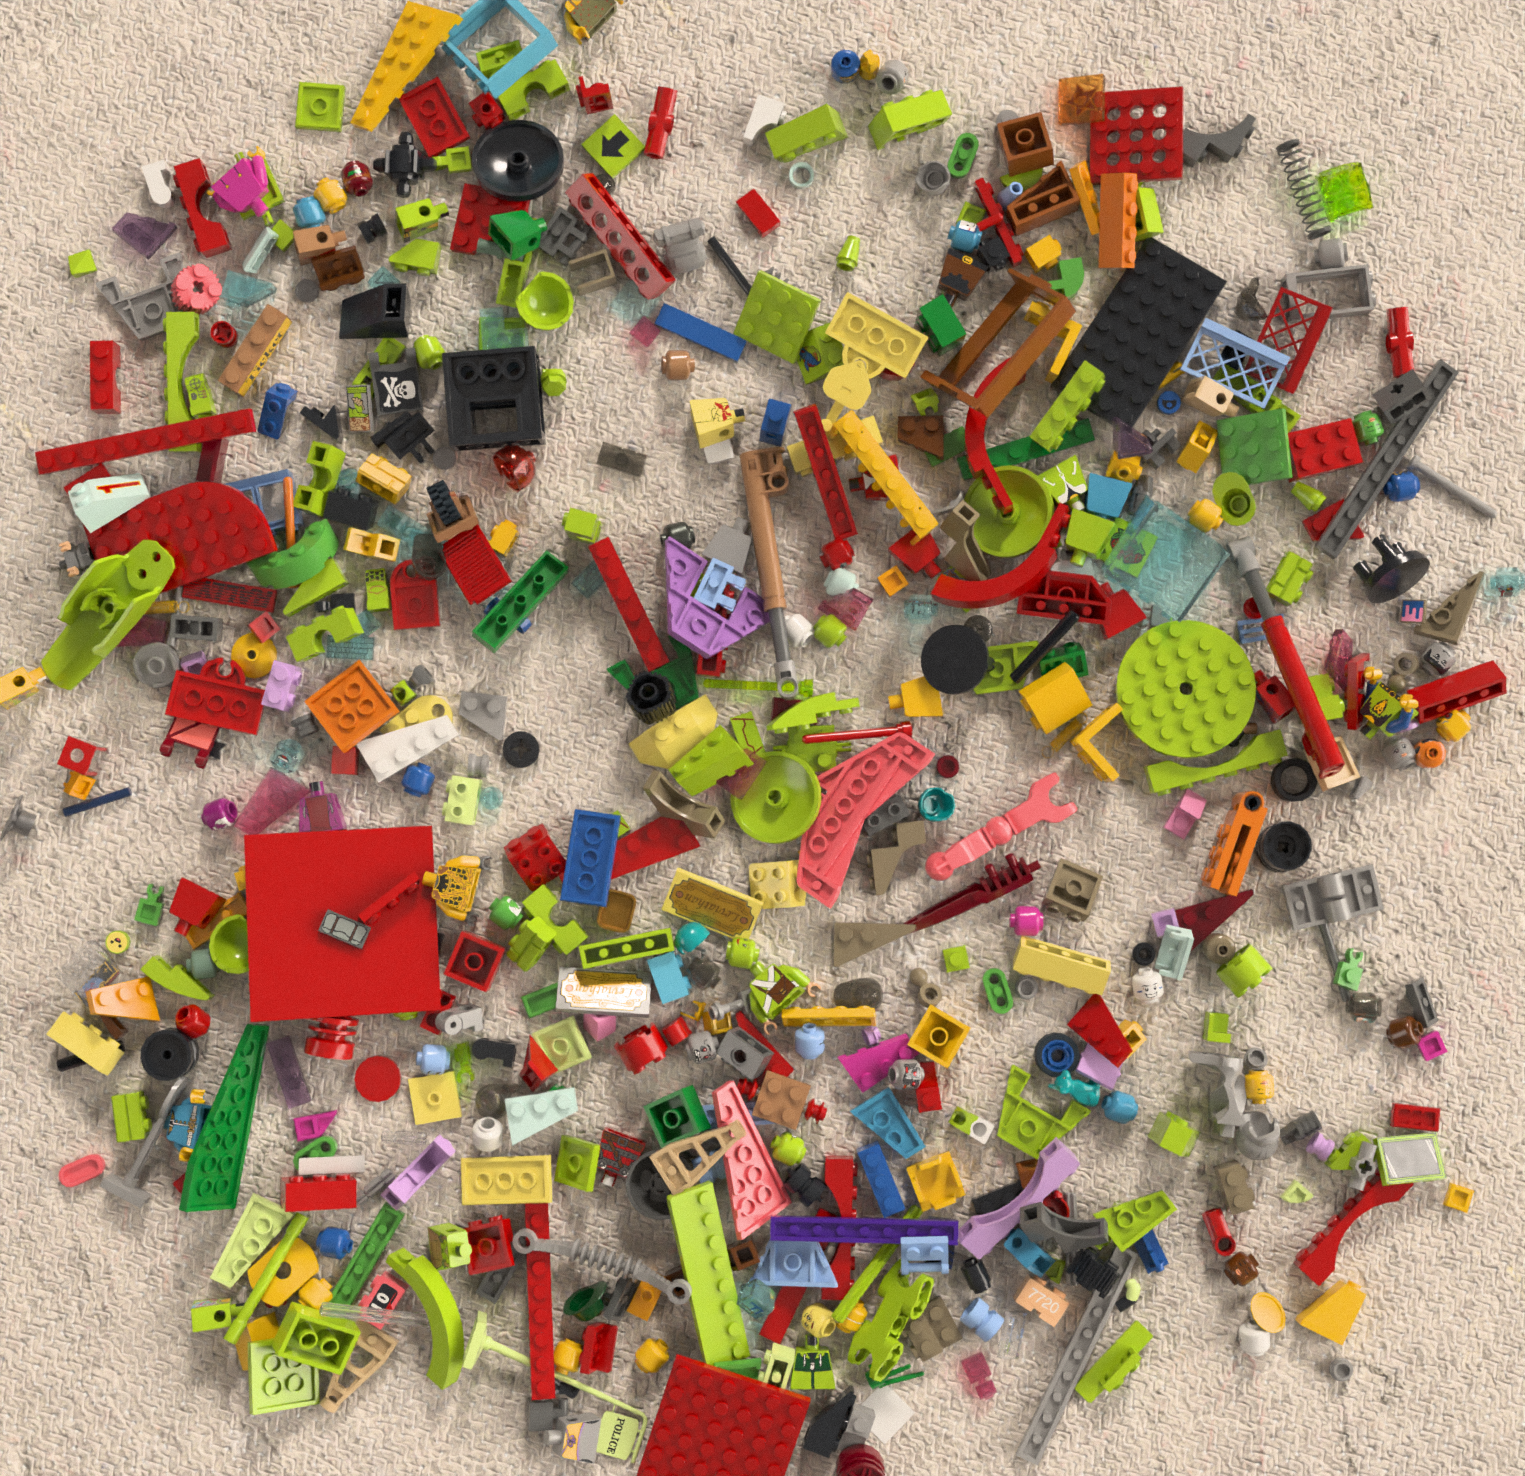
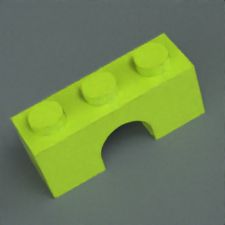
(546, 77)
(326, 466)
(582, 526)
(307, 641)
(540, 904)

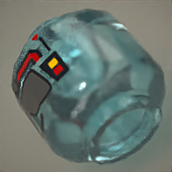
(1508, 581)

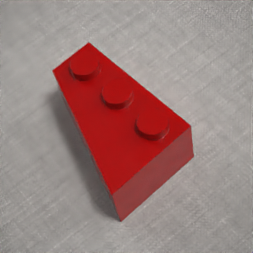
(318, 1192)

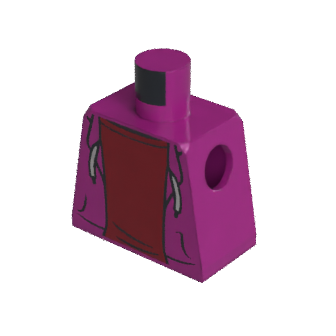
(320, 811)

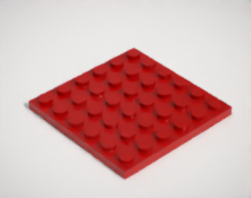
(721, 1425)

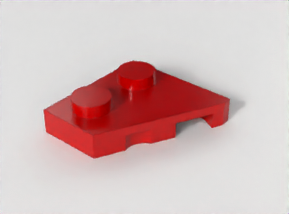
(1317, 523)

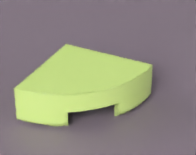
(1296, 1193)

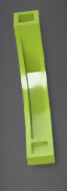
(441, 1313)

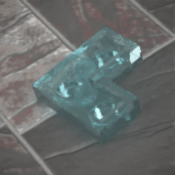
(494, 333)

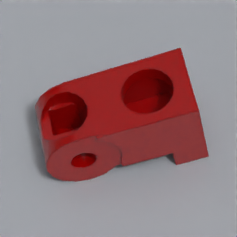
(428, 1021)

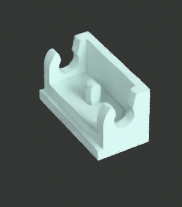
(1174, 952)

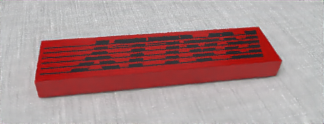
(231, 594)

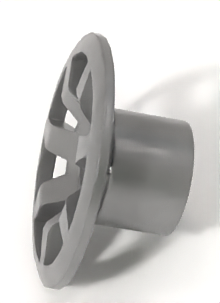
(19, 820)

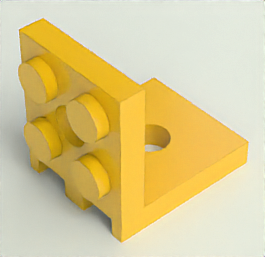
(1069, 333)
(1088, 753)

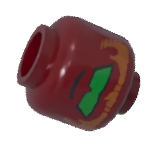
(356, 178)

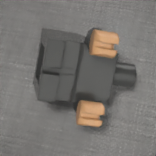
(76, 558)

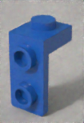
(274, 409)

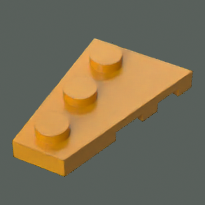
(1087, 195)
(126, 999)

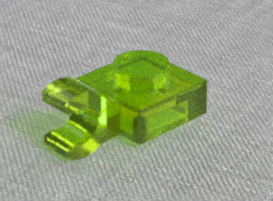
(463, 1056)

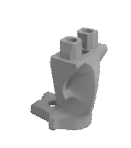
(1229, 1098)

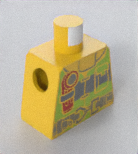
(10, 691)

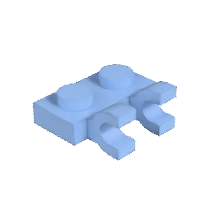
(714, 583)

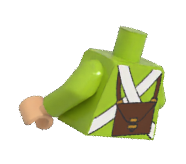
(775, 990)

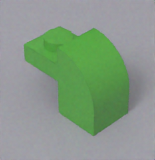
(1070, 277)

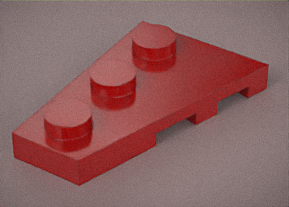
(1099, 1029)

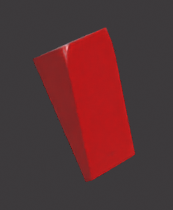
(758, 213)

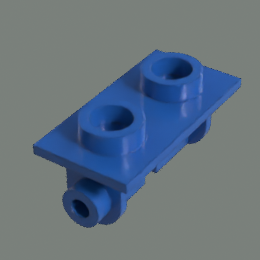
(1151, 1253)

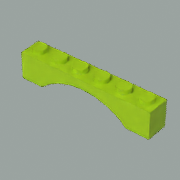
(181, 335)
(1261, 748)

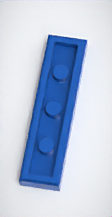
(700, 332)

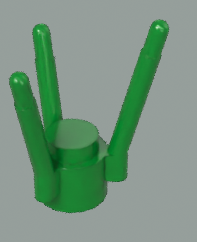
(874, 1384)

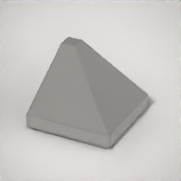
(1360, 787)

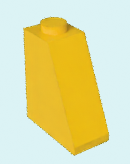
(1334, 1311)

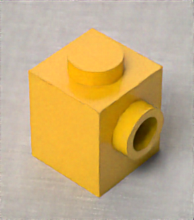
(1043, 254)

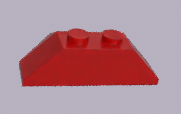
(1063, 592)

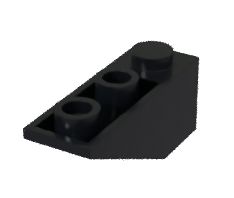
(825, 1426)

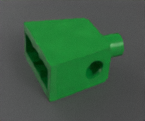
(516, 232)

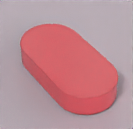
(81, 1170)

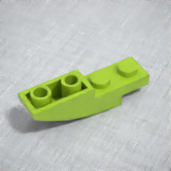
(804, 712)

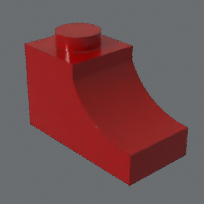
(928, 1092)

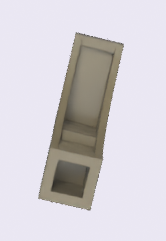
(672, 803)

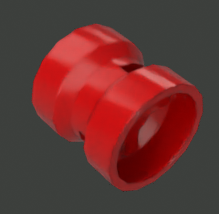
(221, 330)

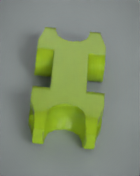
(882, 1334)

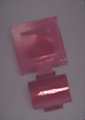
(978, 1370)

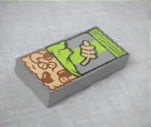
(359, 408)

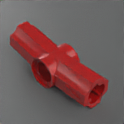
(660, 122)
(1399, 341)

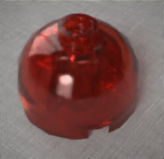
(516, 465)

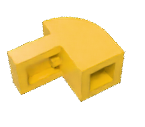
(372, 545)

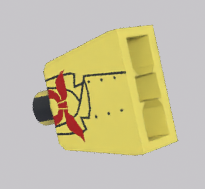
(714, 420)

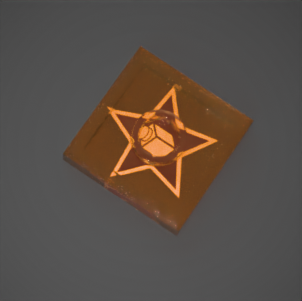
(1081, 100)

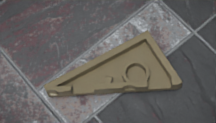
(1450, 618)
(857, 939)

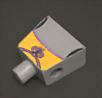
(575, 1437)

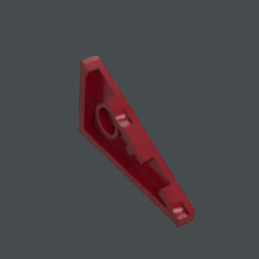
(1210, 914)

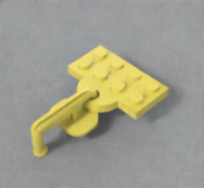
(874, 339)

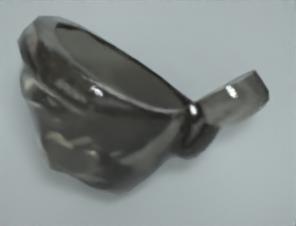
(1247, 305)
(491, 1099)

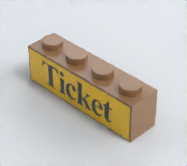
(255, 350)

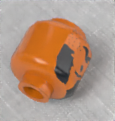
(1422, 756)

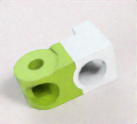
(971, 1124)

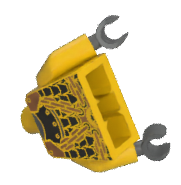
(456, 886)

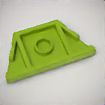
(1006, 659)

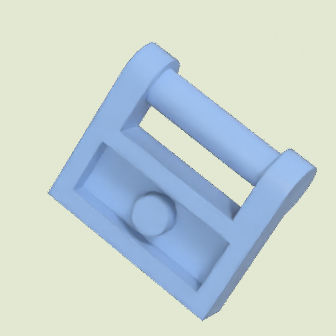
(924, 1249)

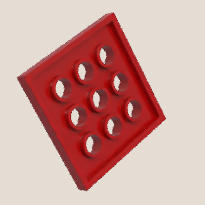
(1172, 144)

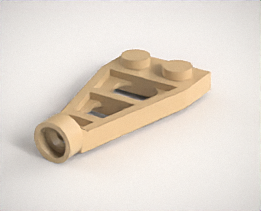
(673, 1170)
(379, 1345)

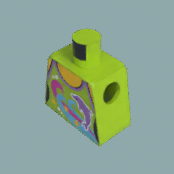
(205, 1314)

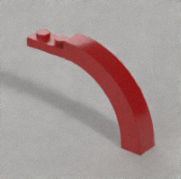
(976, 451)
(1012, 584)

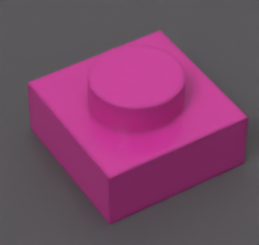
(1431, 1045)

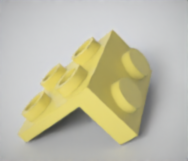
(776, 884)

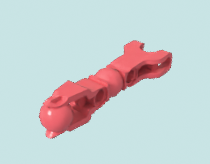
(1000, 829)

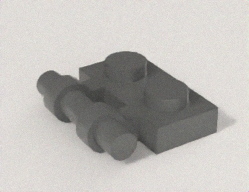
(558, 230)

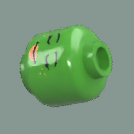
(1367, 427)

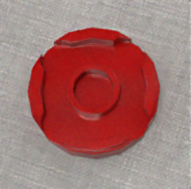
(378, 1078)

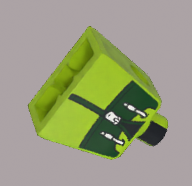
(812, 1366)

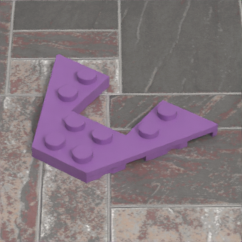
(693, 621)

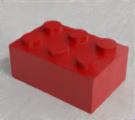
(1323, 449)

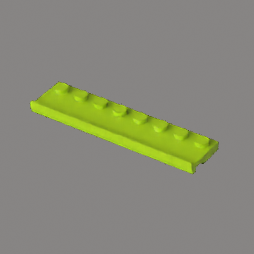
(709, 1273)

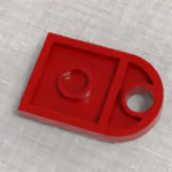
(413, 600)

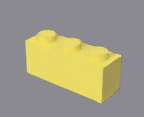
(86, 1042)

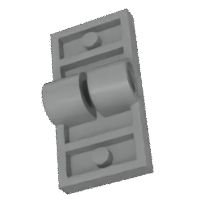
(1332, 897)

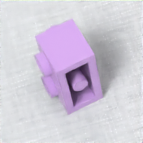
(282, 686)

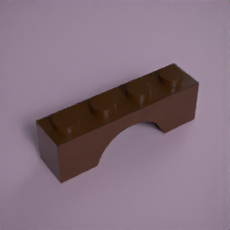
(740, 1253)

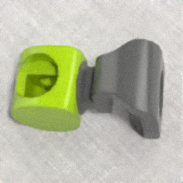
(406, 690)

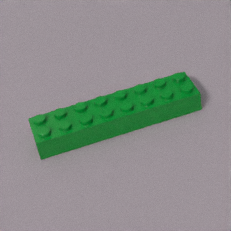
(520, 601)

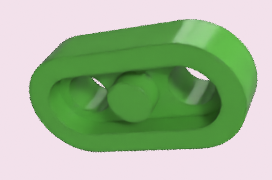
(961, 156)
(997, 990)
(315, 1149)

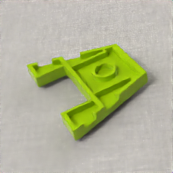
(1028, 1125)

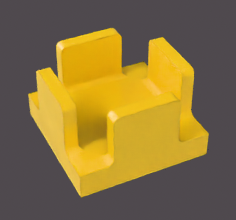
(936, 1181)

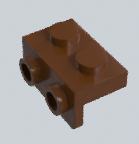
(338, 268)

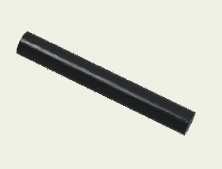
(730, 265)

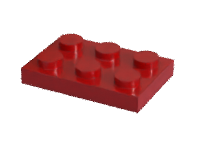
(434, 117)

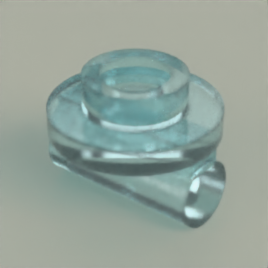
(347, 478)

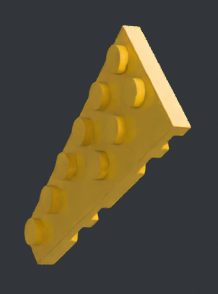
(405, 56)

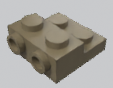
(1072, 891)
(932, 1330)

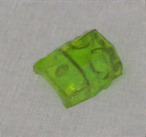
(1344, 190)

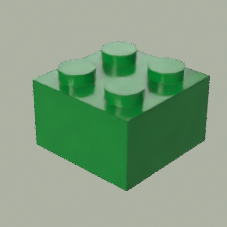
(940, 326)
(677, 1116)

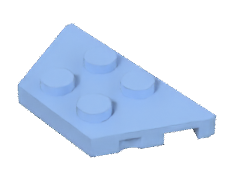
(794, 1265)

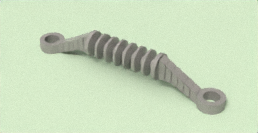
(573, 1249)

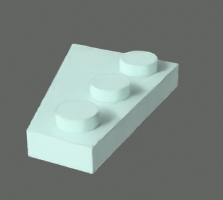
(537, 1111)

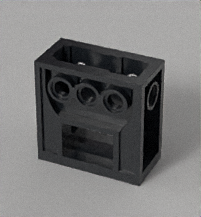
(498, 392)

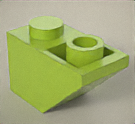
(417, 256)
(1340, 1157)

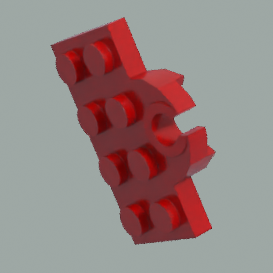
(217, 698)

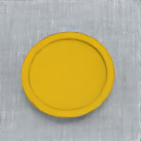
(1268, 1312)

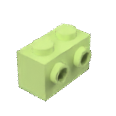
(462, 800)
(778, 1365)

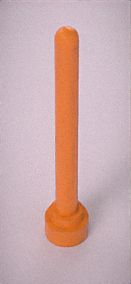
(289, 515)

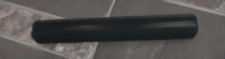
(1044, 646)

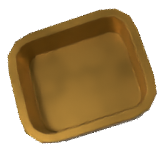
(618, 913)

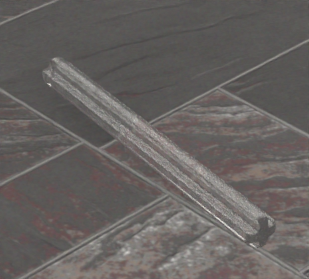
(374, 1315)

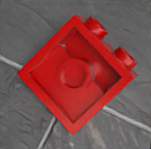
(490, 1245)

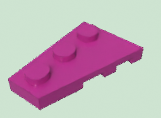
(872, 1064)

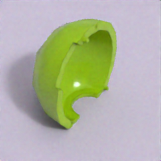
(545, 302)
(230, 945)

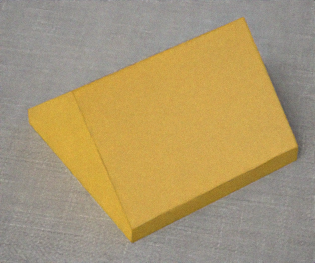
(939, 1036)
(256, 1329)

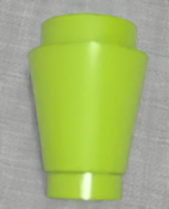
(848, 255)
(1308, 496)

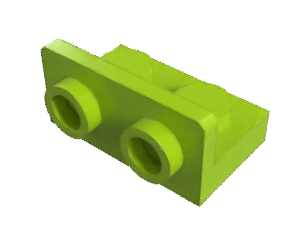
(495, 58)

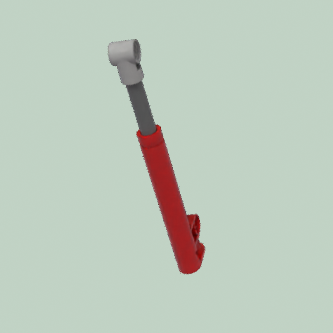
(1317, 737)

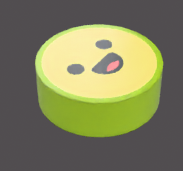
(117, 942)

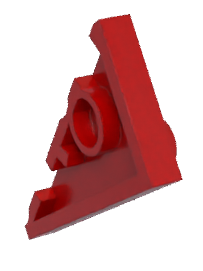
(777, 1063)

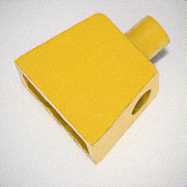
(917, 699)

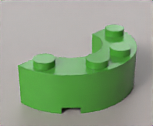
(299, 561)

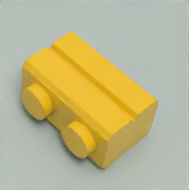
(383, 478)

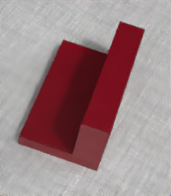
(212, 461)

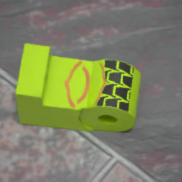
(377, 590)

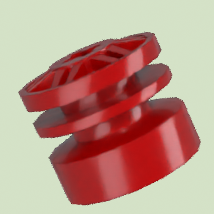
(330, 1039)

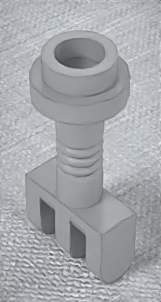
(717, 1011)

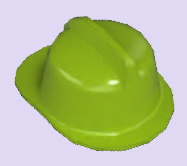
(1234, 498)

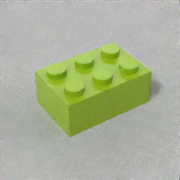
(315, 1339)

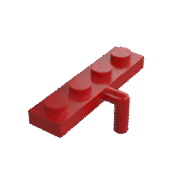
(995, 219)

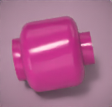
(1026, 921)

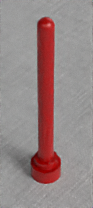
(903, 727)

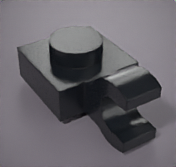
(346, 600)

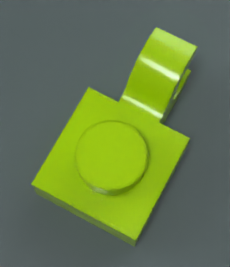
(456, 161)

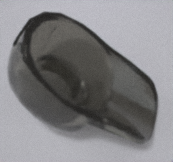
(428, 554)
(851, 993)

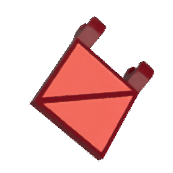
(192, 735)

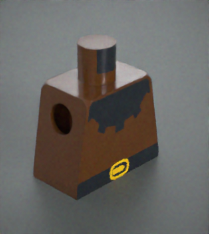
(960, 276)

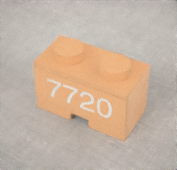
(1048, 1302)

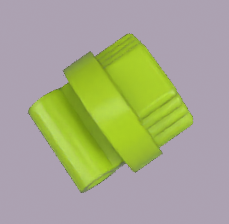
(553, 381)

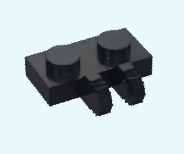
(409, 436)

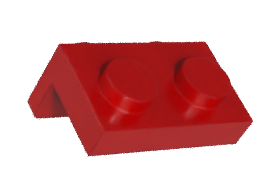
(598, 1348)

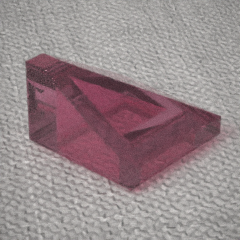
(645, 332)

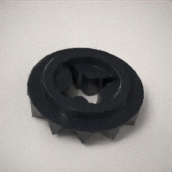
(513, 757)

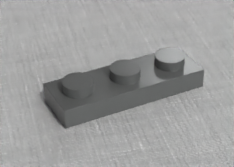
(496, 1280)

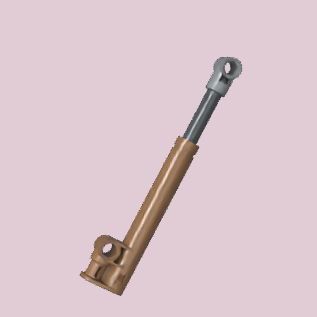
(758, 475)

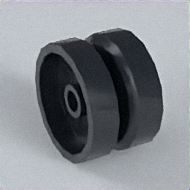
(158, 1062)

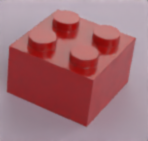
(475, 961)

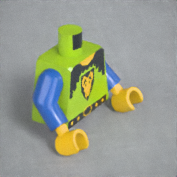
(1384, 707)

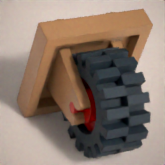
(449, 513)

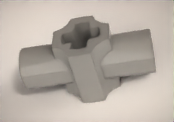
(1365, 1155)

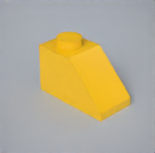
(1197, 446)

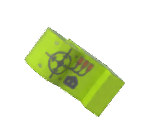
(200, 396)

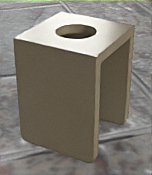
(589, 260)

